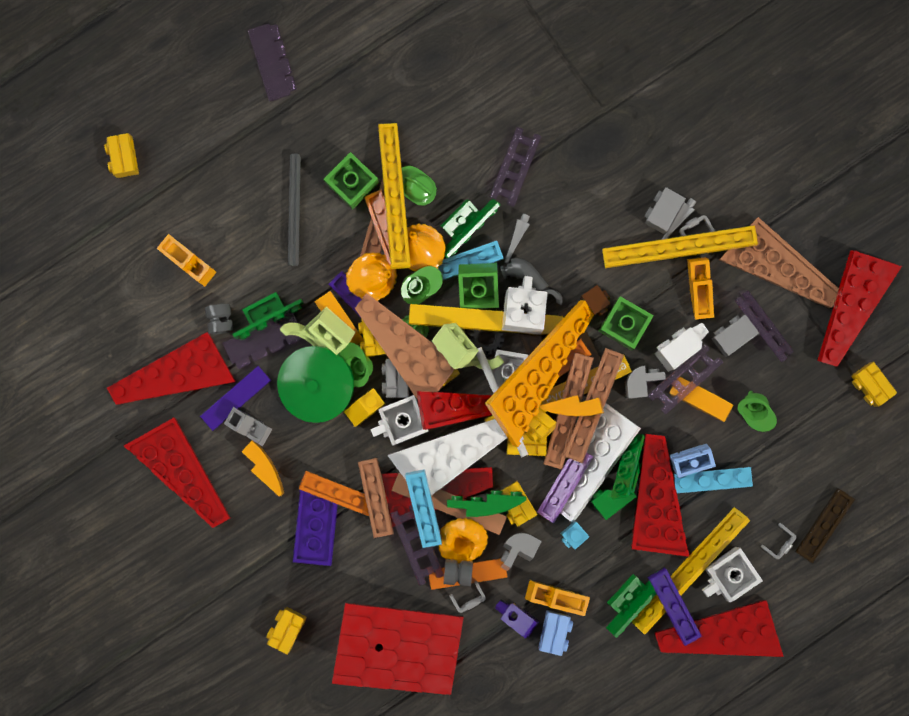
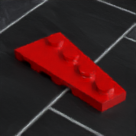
(449, 408)

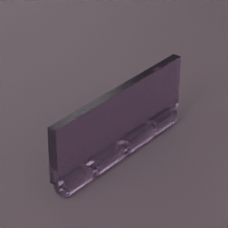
(268, 59)
(258, 341)

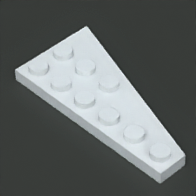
(607, 446)
(450, 454)

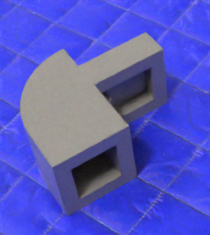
(637, 381)
(248, 426)
(521, 545)

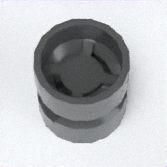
(217, 312)
(458, 572)

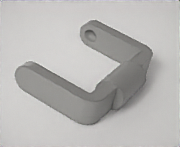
(695, 221)
(786, 547)
(470, 604)

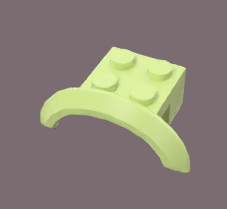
(323, 330)
(459, 349)

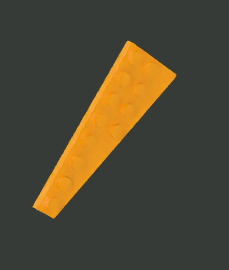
(533, 380)

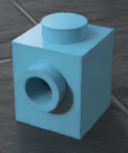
(574, 535)

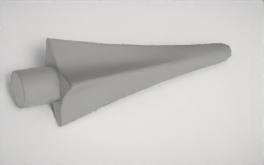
(685, 210)
(520, 228)

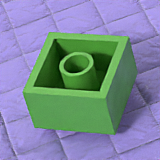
(351, 180)
(478, 285)
(626, 323)

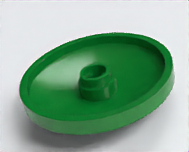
(315, 384)

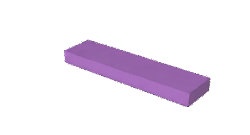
(563, 488)

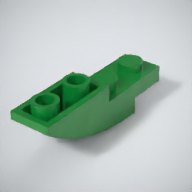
(494, 503)

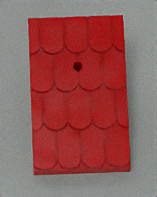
(415, 654)

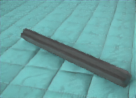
(294, 210)

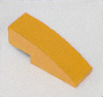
(186, 260)
(701, 287)
(331, 302)
(705, 401)
(574, 407)
(264, 467)
(557, 598)

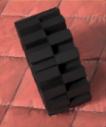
(487, 349)

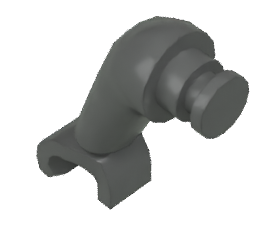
(521, 268)

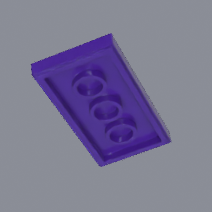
(315, 530)

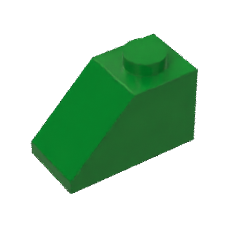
(606, 505)

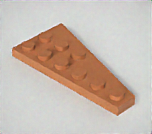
(782, 265)
(408, 350)

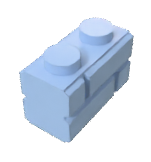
(692, 460)
(554, 633)

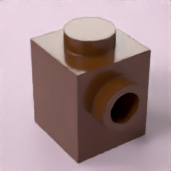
(597, 300)

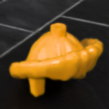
(425, 247)
(371, 276)
(462, 540)

